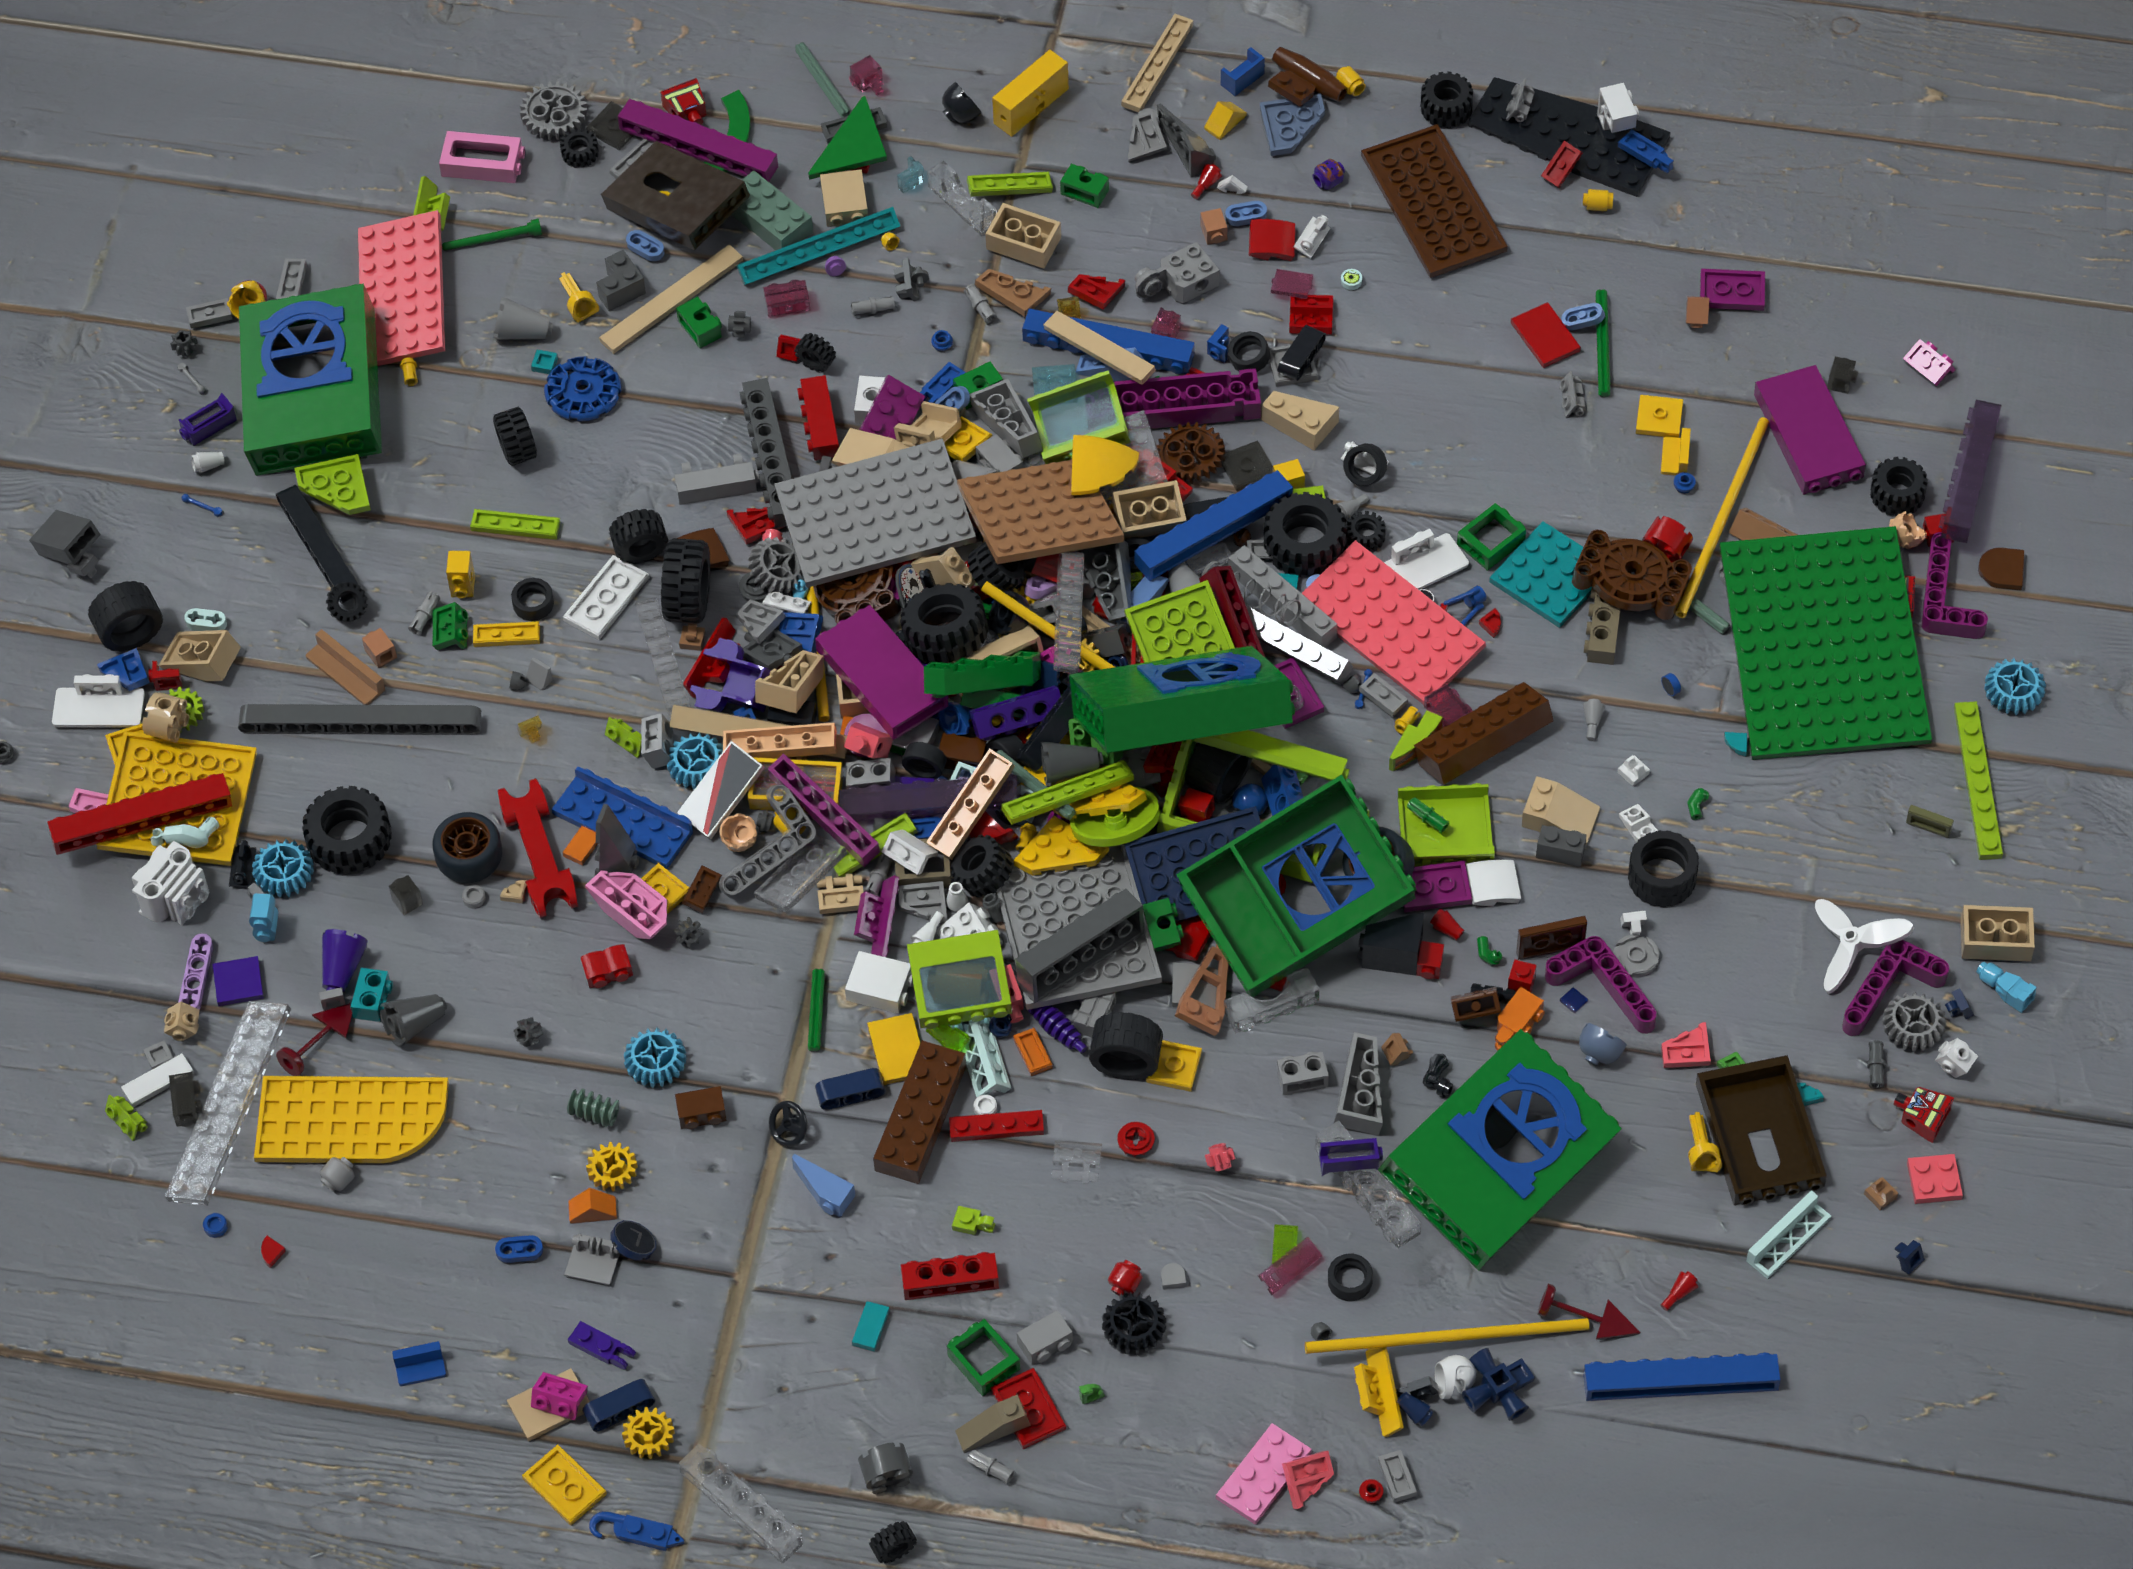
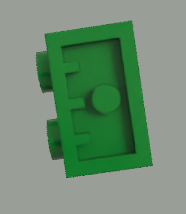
(450, 626)

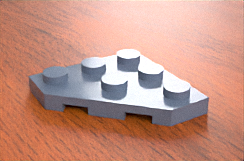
(1288, 123)

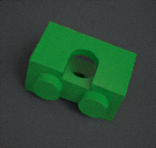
(1079, 180)
(698, 322)
(978, 379)
(1162, 938)

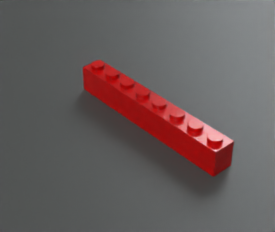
(139, 813)

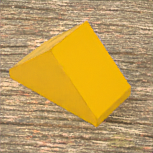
(1224, 119)

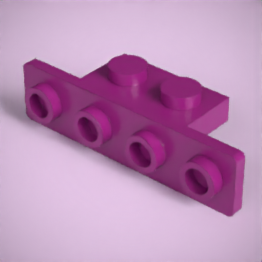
(876, 916)

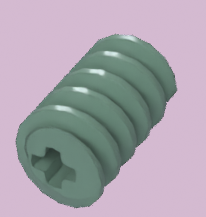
(593, 1109)

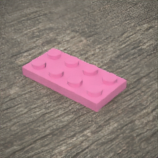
(1261, 1474)

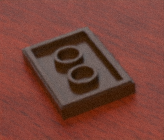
(1550, 937)

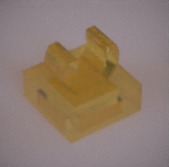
(1069, 307)
(530, 727)

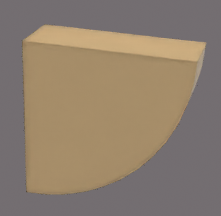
(514, 892)

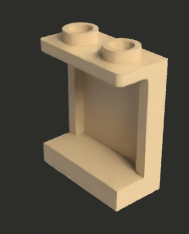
(843, 197)
(934, 424)
(945, 568)

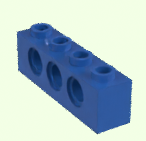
(1281, 788)

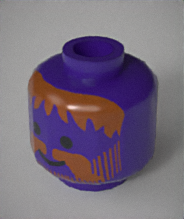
(1328, 174)

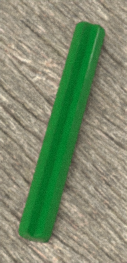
(816, 1010)

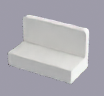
(908, 850)

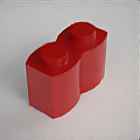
(606, 966)

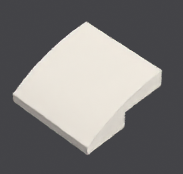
(1493, 882)

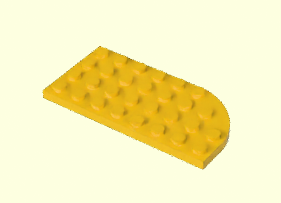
(347, 1117)

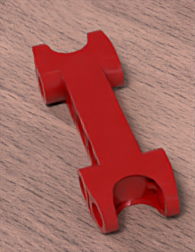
(548, 881)

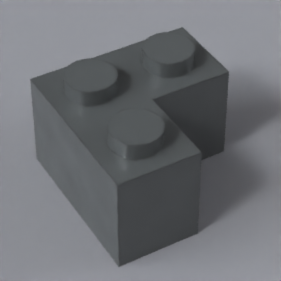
(622, 283)

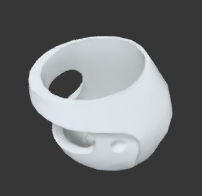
(1452, 1372)

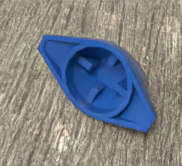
(955, 719)

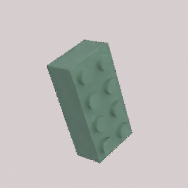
(772, 214)

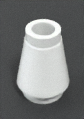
(206, 460)
(956, 897)

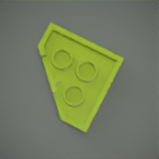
(336, 483)

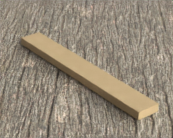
(670, 299)
(716, 722)

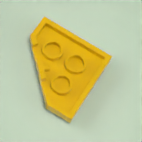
(1121, 797)
(1057, 850)

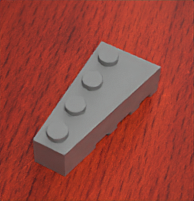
(1007, 417)
(1360, 1092)

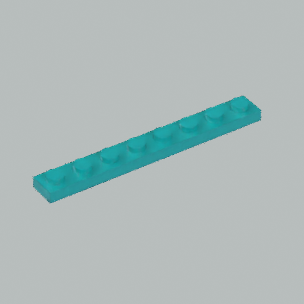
(818, 245)

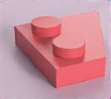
(1687, 1049)
(1306, 1476)

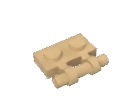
(839, 899)

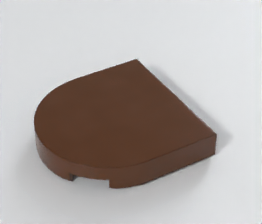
(2002, 568)

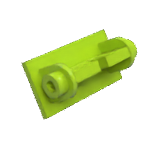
(623, 736)
(118, 1110)

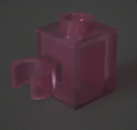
(867, 75)
(1166, 323)

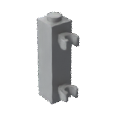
(716, 482)

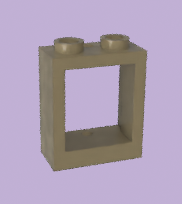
(908, 879)

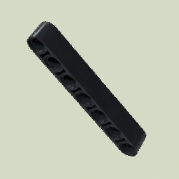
(315, 538)

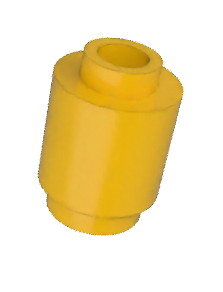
(1351, 80)
(1598, 200)

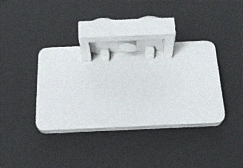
(1426, 559)
(98, 703)

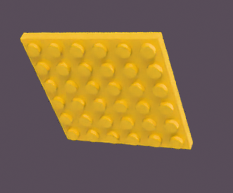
(156, 763)

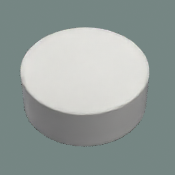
(985, 1105)

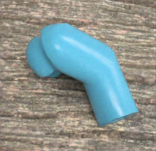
(800, 589)

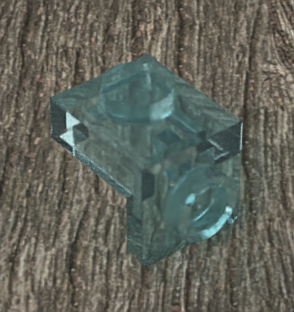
(911, 177)

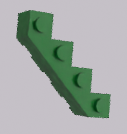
(977, 675)

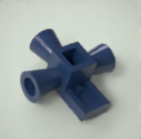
(1498, 1384)

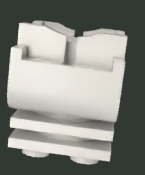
(170, 885)

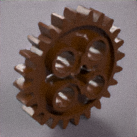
(1200, 443)

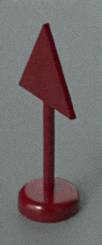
(335, 1018)
(1611, 1324)

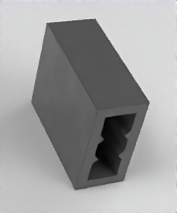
(64, 537)

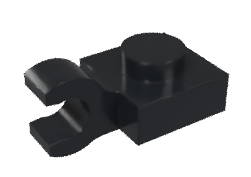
(1420, 1389)

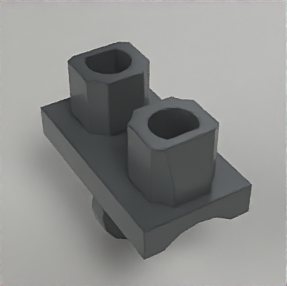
(913, 279)

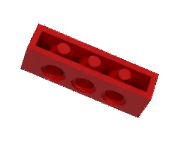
(942, 1285)

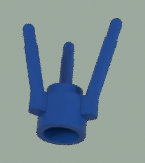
(1472, 598)

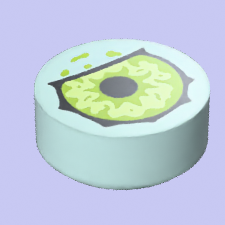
(1351, 279)

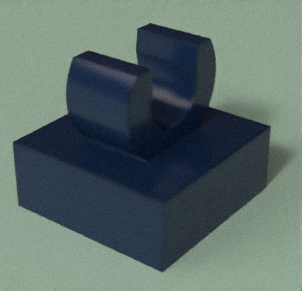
(1959, 1005)
(1909, 1256)

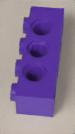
(983, 716)

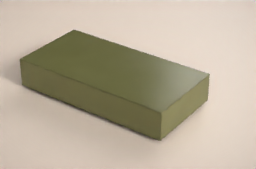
(1929, 821)

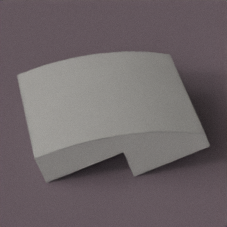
(1182, 976)

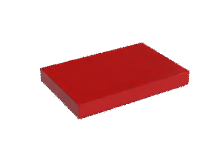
(1545, 335)
(1037, 1403)

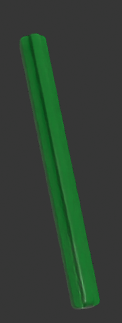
(1603, 347)

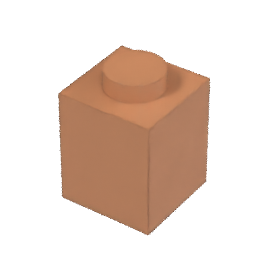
(1213, 226)
(1697, 311)
(379, 647)

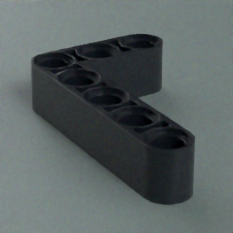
(1051, 729)

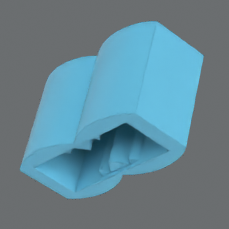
(264, 917)

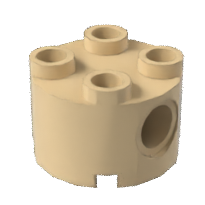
(165, 716)

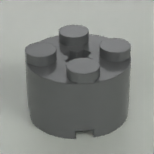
(885, 1467)

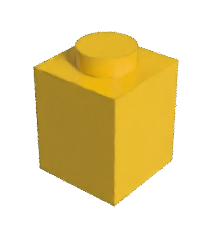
(1292, 473)

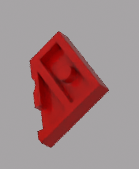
(751, 524)

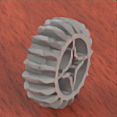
(770, 554)
(1911, 1010)

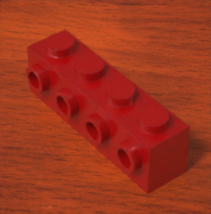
(819, 417)

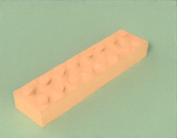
(790, 740)
(970, 804)

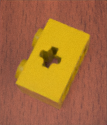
(460, 574)

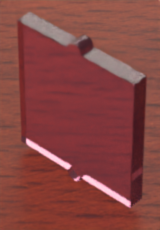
(1292, 283)

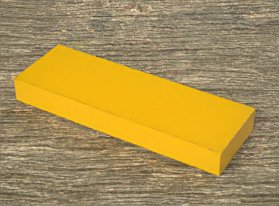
(506, 634)

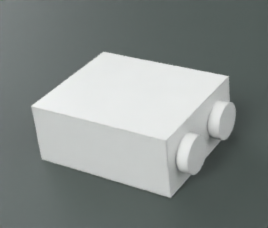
(879, 982)

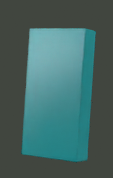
(870, 1326)

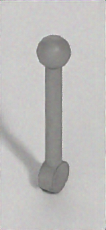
(182, 368)

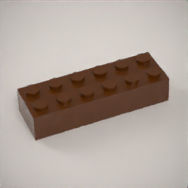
(1483, 733)
(919, 1112)

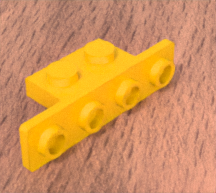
(1378, 1390)

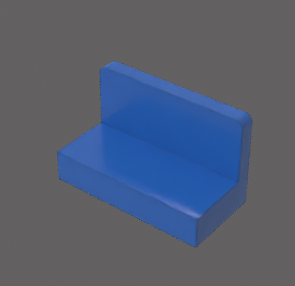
(419, 1363)

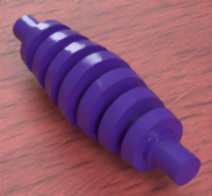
(1059, 1027)

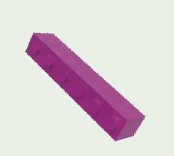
(824, 810)

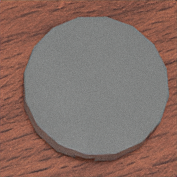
(1637, 955)

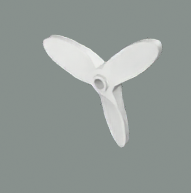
(1855, 939)

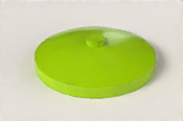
(1117, 826)

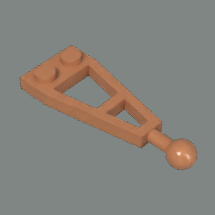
(1197, 1012)

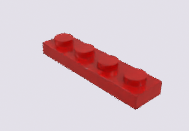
(996, 1125)

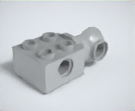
(1181, 274)

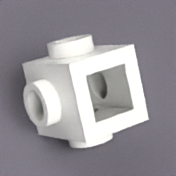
(1956, 1057)

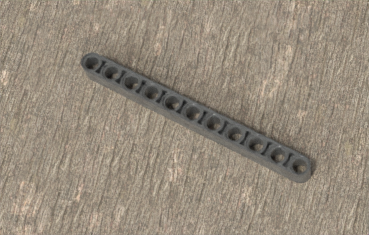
(359, 719)

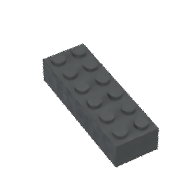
(1080, 945)

